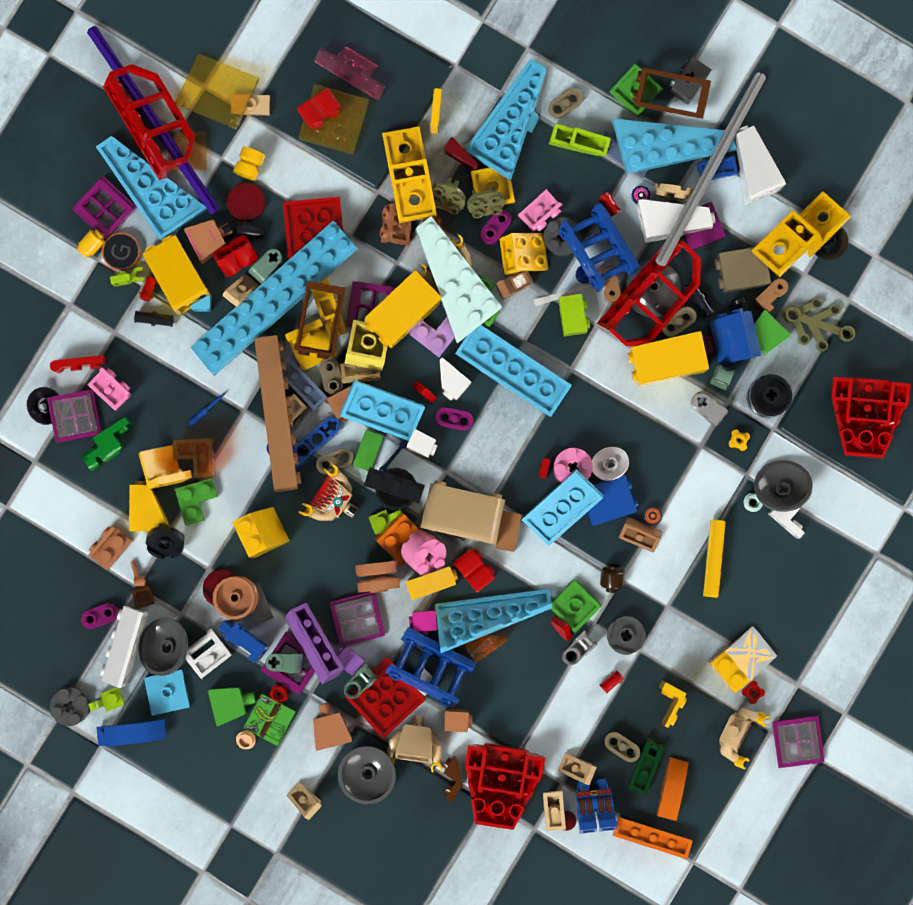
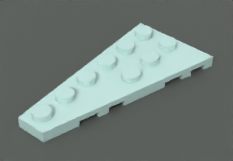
(462, 291)

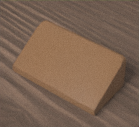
(508, 531)
(640, 534)

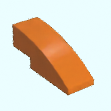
(672, 789)

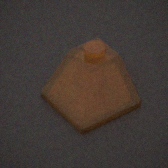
(484, 645)

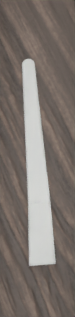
(539, 301)

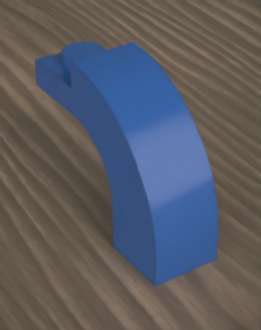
(131, 733)

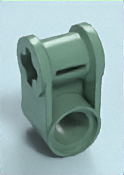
(264, 268)
(288, 662)
(361, 681)

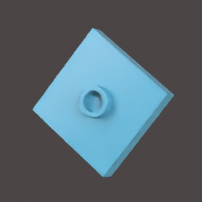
(167, 692)

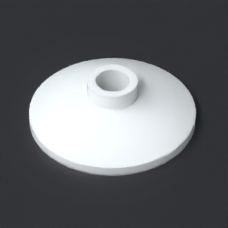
(610, 457)

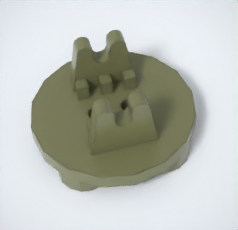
(448, 196)
(486, 203)

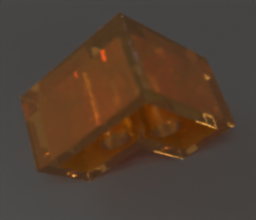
(201, 453)

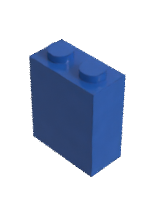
(735, 337)
(615, 502)

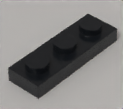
(394, 485)

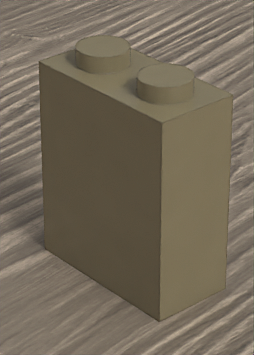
(741, 271)

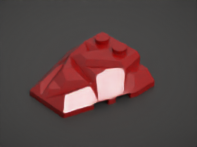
(868, 413)
(501, 782)

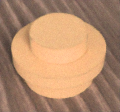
(245, 739)

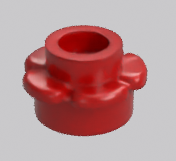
(282, 689)

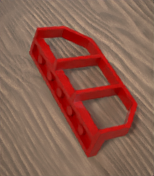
(132, 119)
(636, 289)

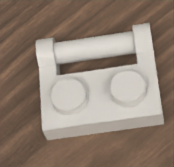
(211, 657)

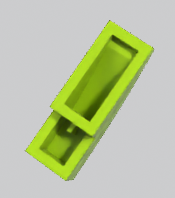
(579, 140)

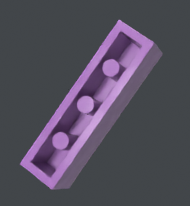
(314, 643)

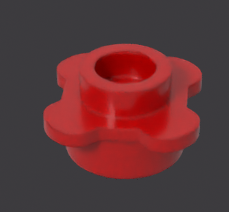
(753, 697)

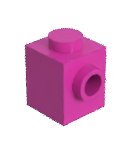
(423, 621)

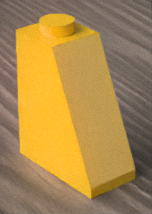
(144, 508)
(432, 582)

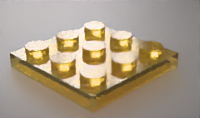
(342, 131)

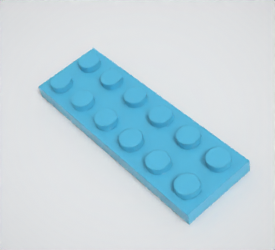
(513, 370)

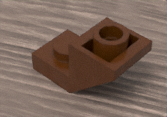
(452, 770)

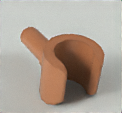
(139, 581)

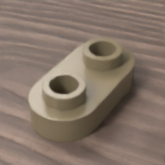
(563, 102)
(679, 323)
(330, 376)
(334, 457)
(621, 746)

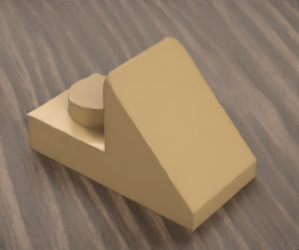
(240, 290)
(577, 768)
(304, 800)
(554, 810)

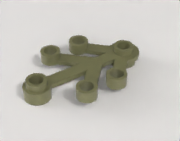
(815, 323)

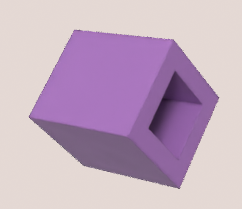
(349, 659)

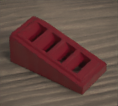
(458, 153)

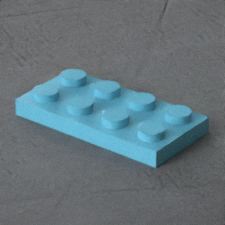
(381, 410)
(562, 507)

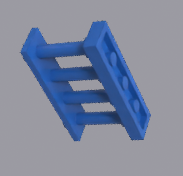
(608, 232)
(430, 648)

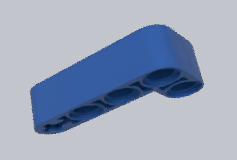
(308, 440)

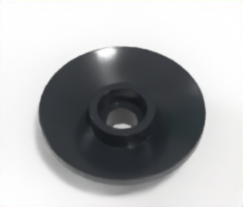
(839, 246)
(38, 397)

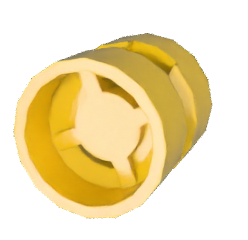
(249, 163)

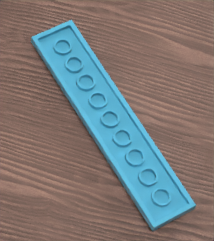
(273, 298)

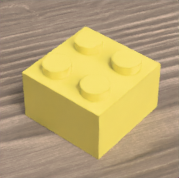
(365, 348)

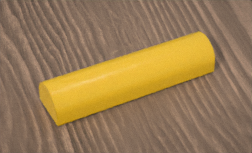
(714, 558)

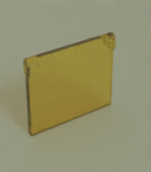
(217, 91)

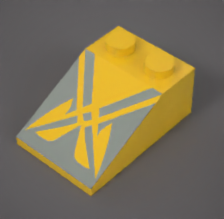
(742, 659)

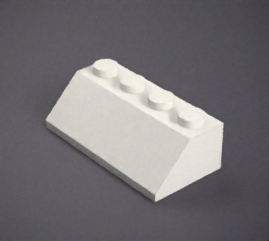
(124, 647)

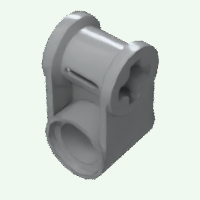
(711, 411)
(579, 648)

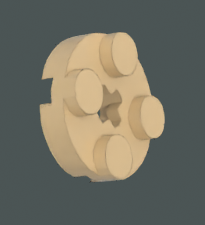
(669, 190)

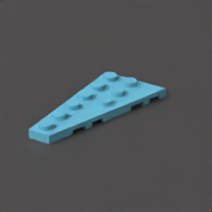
(504, 131)
(659, 145)
(160, 202)
(473, 618)

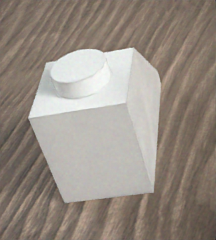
(452, 381)
(422, 444)

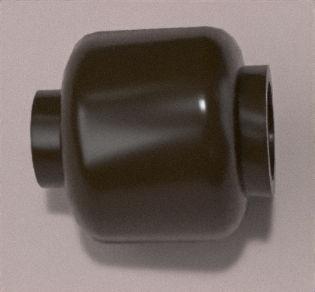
(612, 577)

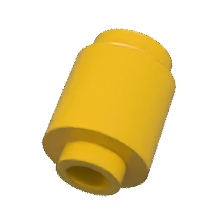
(91, 243)

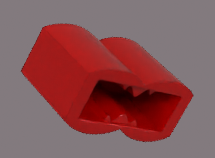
(319, 109)
(235, 256)
(474, 570)

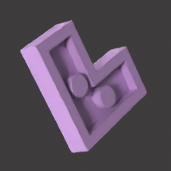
(432, 339)

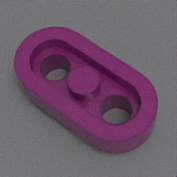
(496, 227)
(454, 419)
(99, 616)

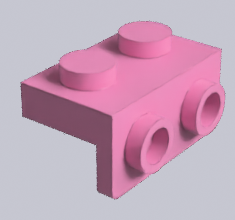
(540, 210)
(109, 389)

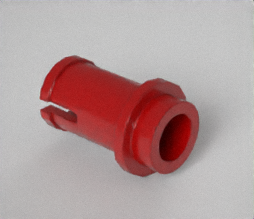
(609, 204)
(148, 289)
(609, 683)

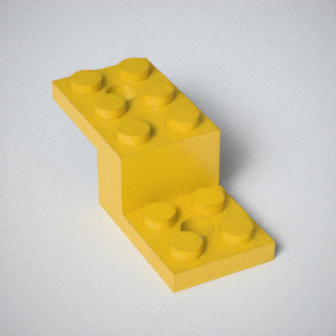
(409, 174)
(801, 234)

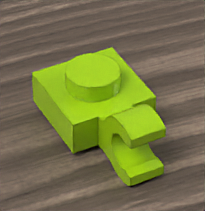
(122, 278)
(382, 520)
(109, 699)

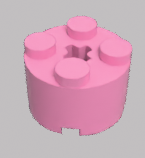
(570, 456)
(424, 552)

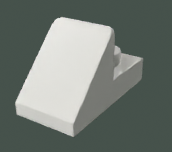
(784, 520)

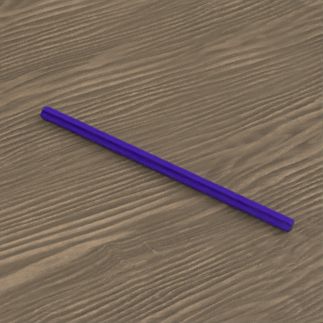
(153, 121)

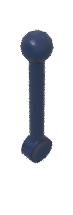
(403, 444)

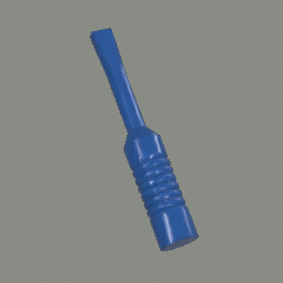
(203, 412)

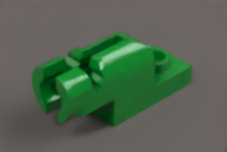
(107, 444)

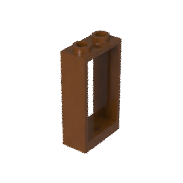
(641, 79)
(303, 350)

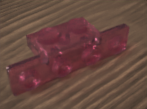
(353, 69)

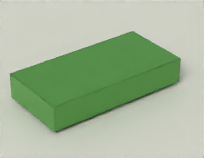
(368, 450)

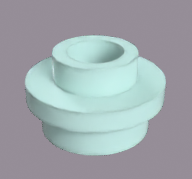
(748, 497)

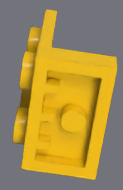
(523, 253)
(313, 336)
(161, 468)
(678, 702)

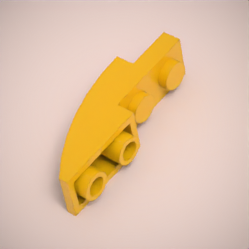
(326, 306)

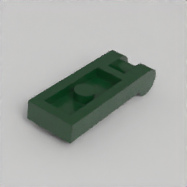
(646, 766)

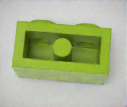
(573, 315)

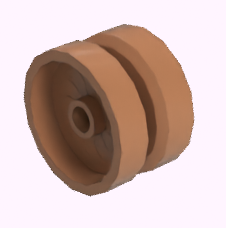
(377, 577)
(247, 597)

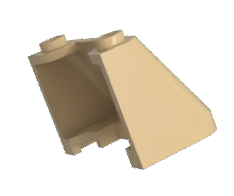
(463, 513)

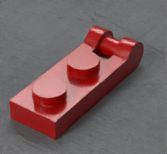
(76, 364)

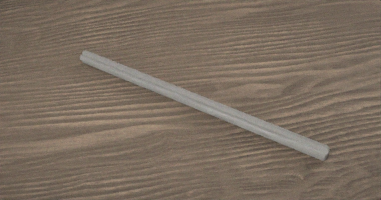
(710, 169)

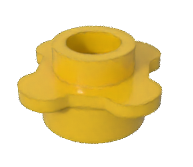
(734, 443)

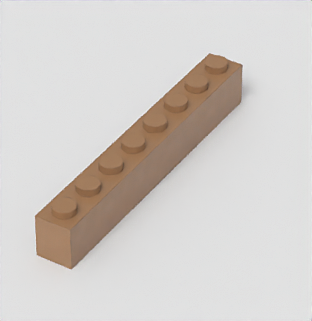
(276, 413)

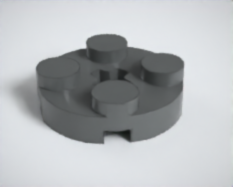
(550, 237)
(632, 644)
(59, 711)

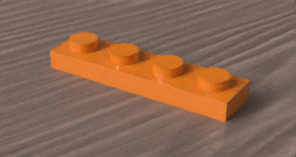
(653, 838)

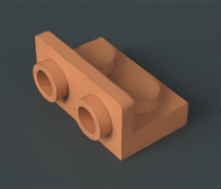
(392, 230)
(109, 547)

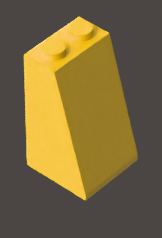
(175, 274)
(402, 310)
(668, 359)
(260, 532)

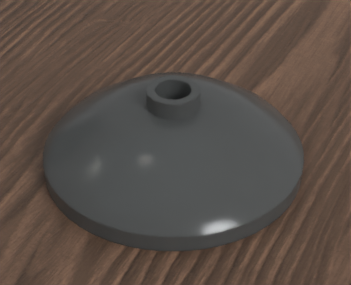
(657, 300)
(783, 477)
(156, 644)
(364, 787)

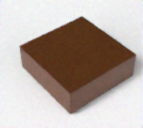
(143, 596)

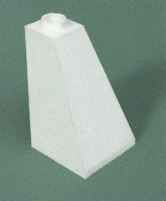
(756, 167)
(659, 218)

